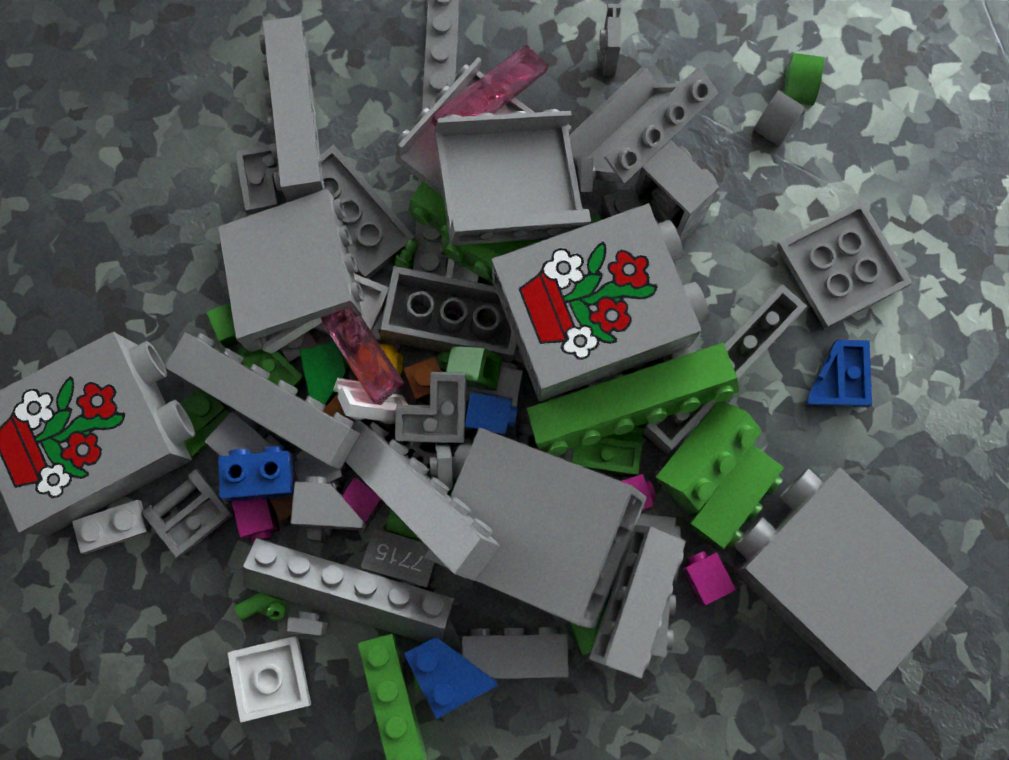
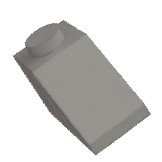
(322, 506)

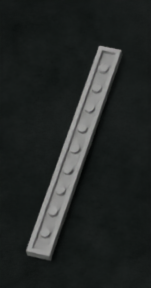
(438, 73)

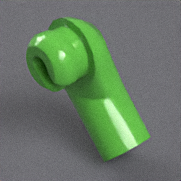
(263, 604)

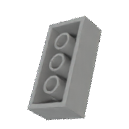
(420, 307)

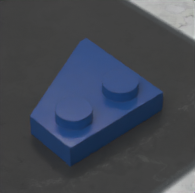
(844, 377)
(446, 676)

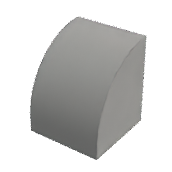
(779, 118)

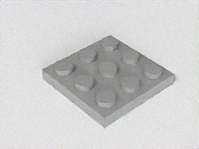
(843, 264)

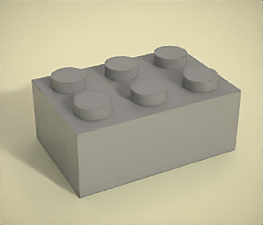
(676, 188)

